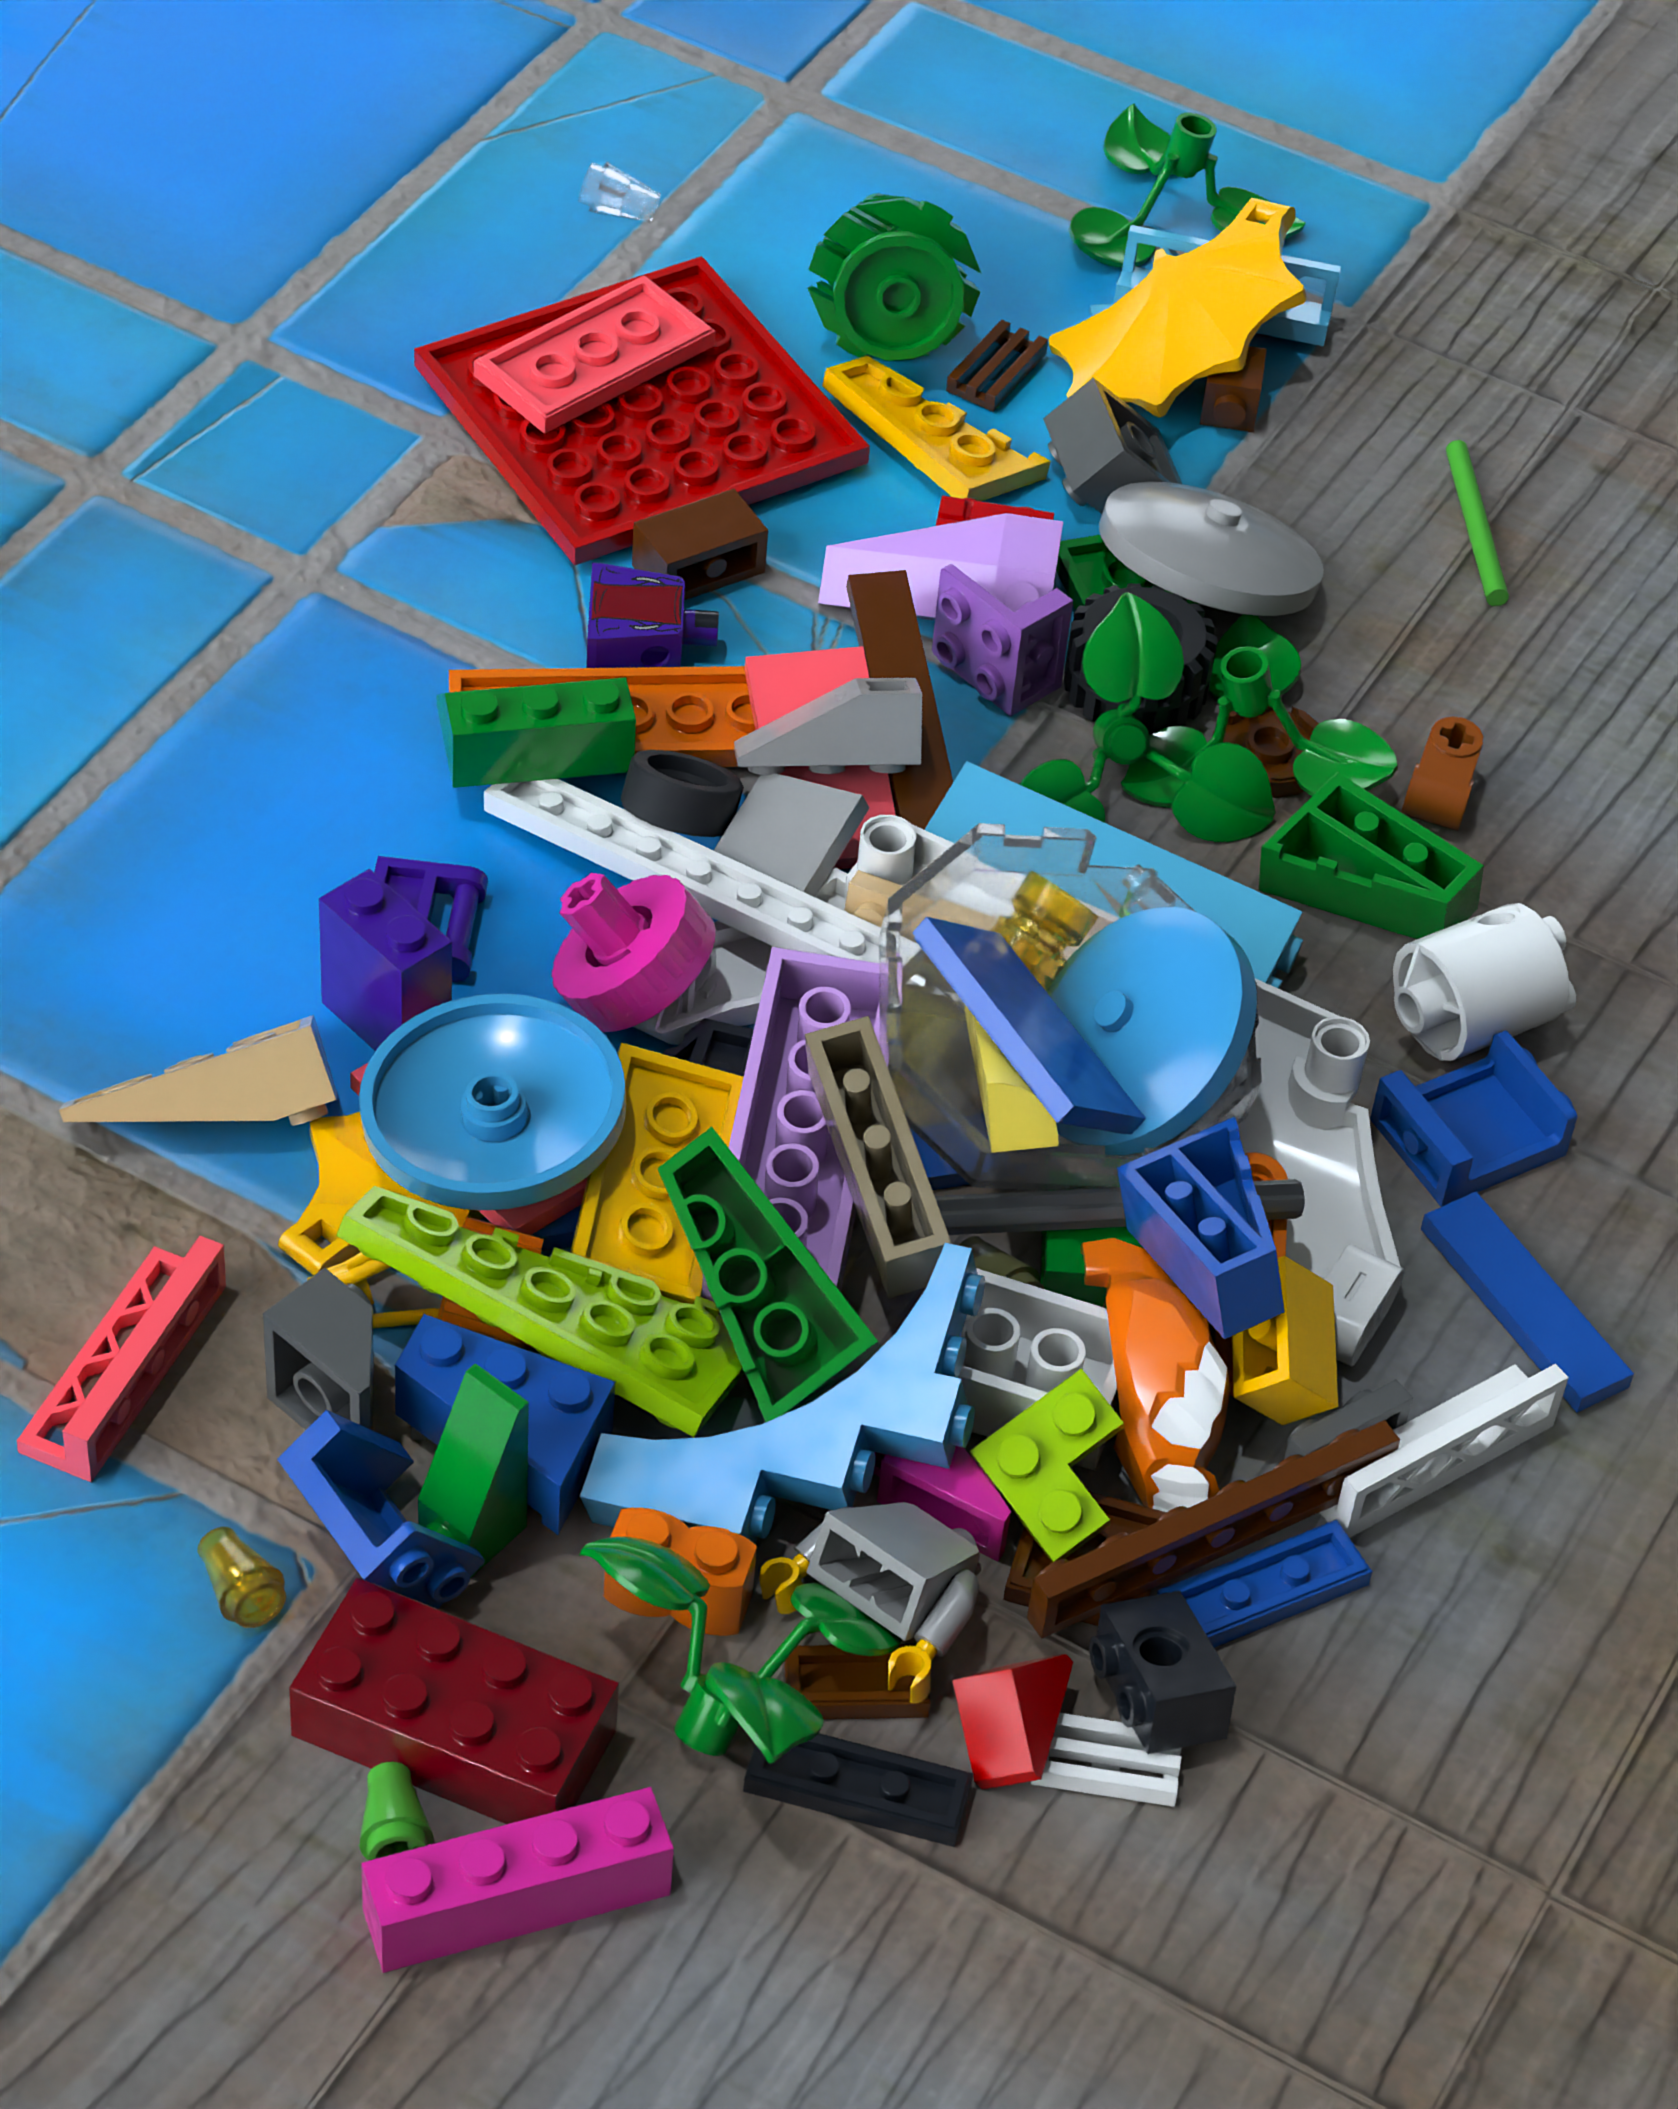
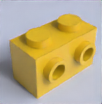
(1290, 1360)

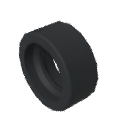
(681, 793)

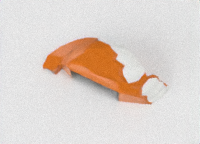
(1166, 1377)

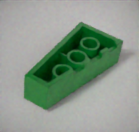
(774, 1297)

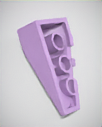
(1002, 553)

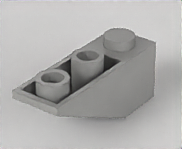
(855, 724)

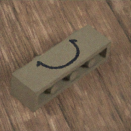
(877, 1154)

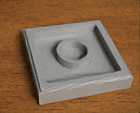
(793, 830)

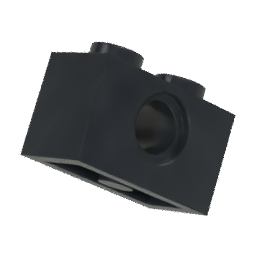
(1163, 1672)

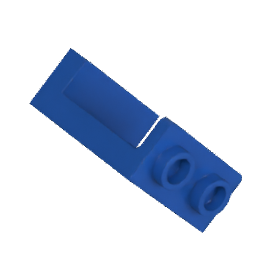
(1475, 1121)
(345, 1481)

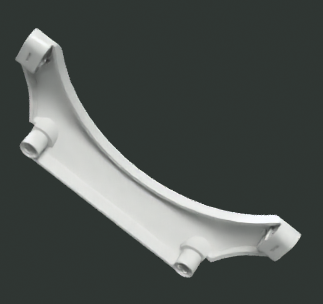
(1298, 1115)

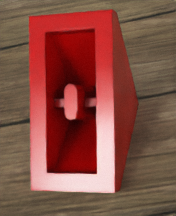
(1012, 1718)

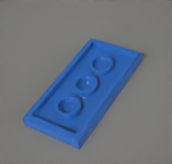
(1028, 1027)

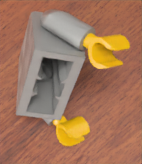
(896, 1570)

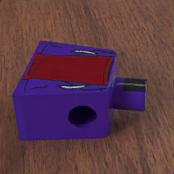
(642, 619)

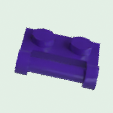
(419, 884)

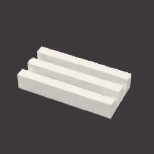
(1108, 1748)

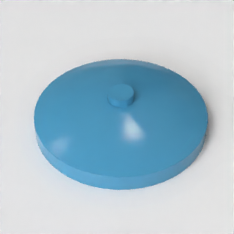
(1166, 1013)
(492, 1101)

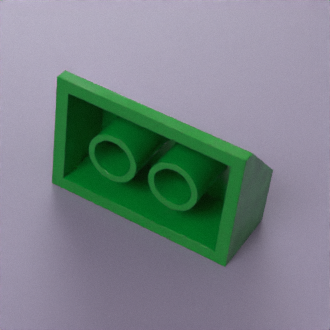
(538, 732)

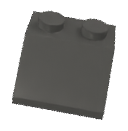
(1105, 445)
(321, 1352)

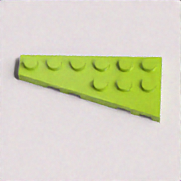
(569, 1308)

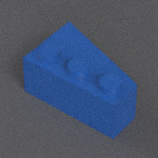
(565, 1405)

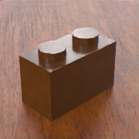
(703, 543)

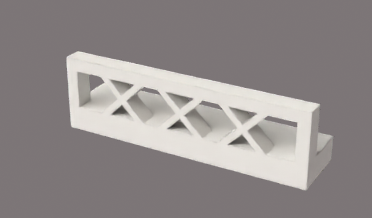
(1450, 1444)

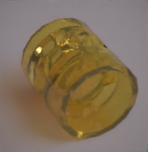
(1044, 926)

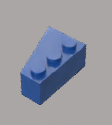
(1206, 1226)

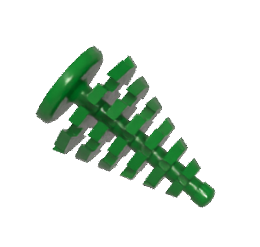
(893, 278)

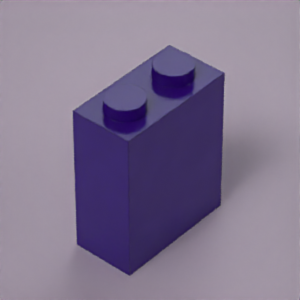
(379, 958)

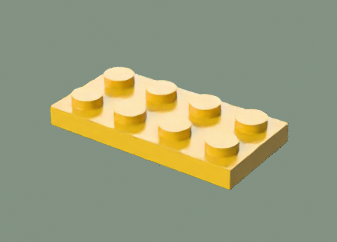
(625, 1205)

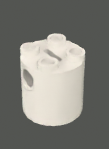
(1482, 980)

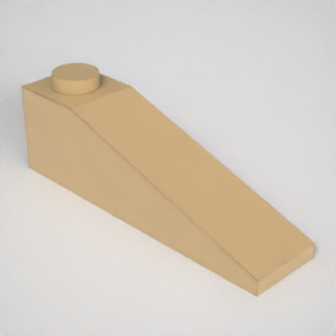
(256, 1080)

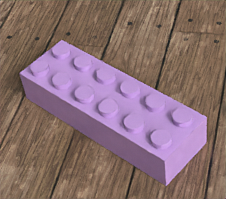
(778, 1118)

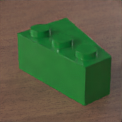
(1369, 864)

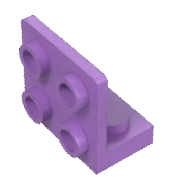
(1000, 651)

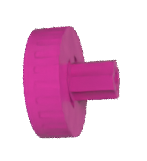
(629, 948)

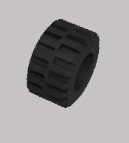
(1198, 649)

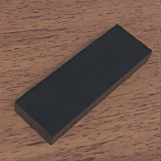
(866, 1787)

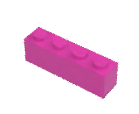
(516, 1879)

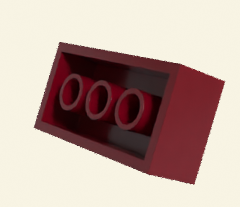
(453, 1705)

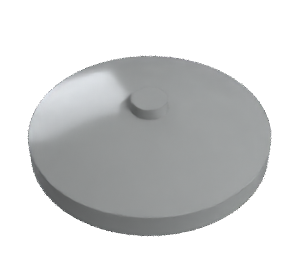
(1211, 548)

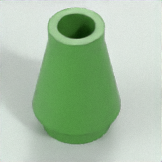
(392, 1813)

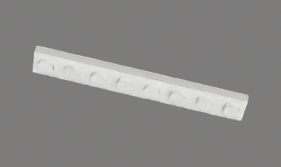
(719, 884)

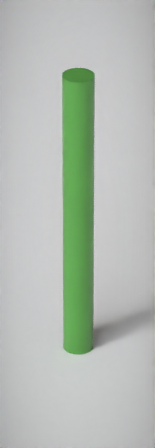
(1477, 523)

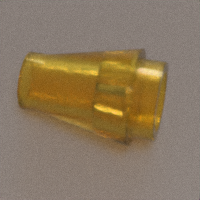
(242, 1580)

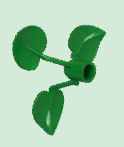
(1142, 147)
(1136, 657)
(1247, 676)
(729, 1695)

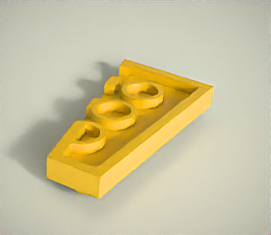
(932, 432)

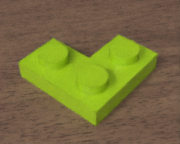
(1034, 1458)

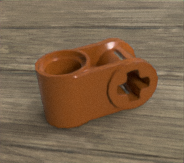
(1445, 773)

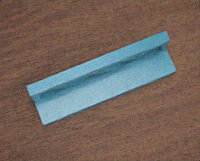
(1301, 323)

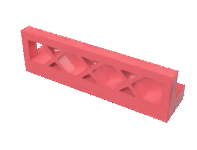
(134, 1370)

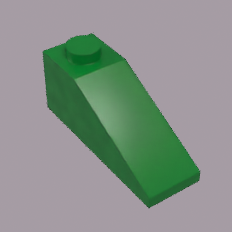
(480, 1468)

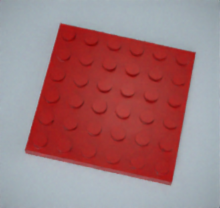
(707, 426)

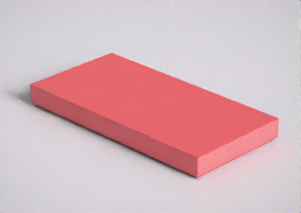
(594, 354)
(791, 680)

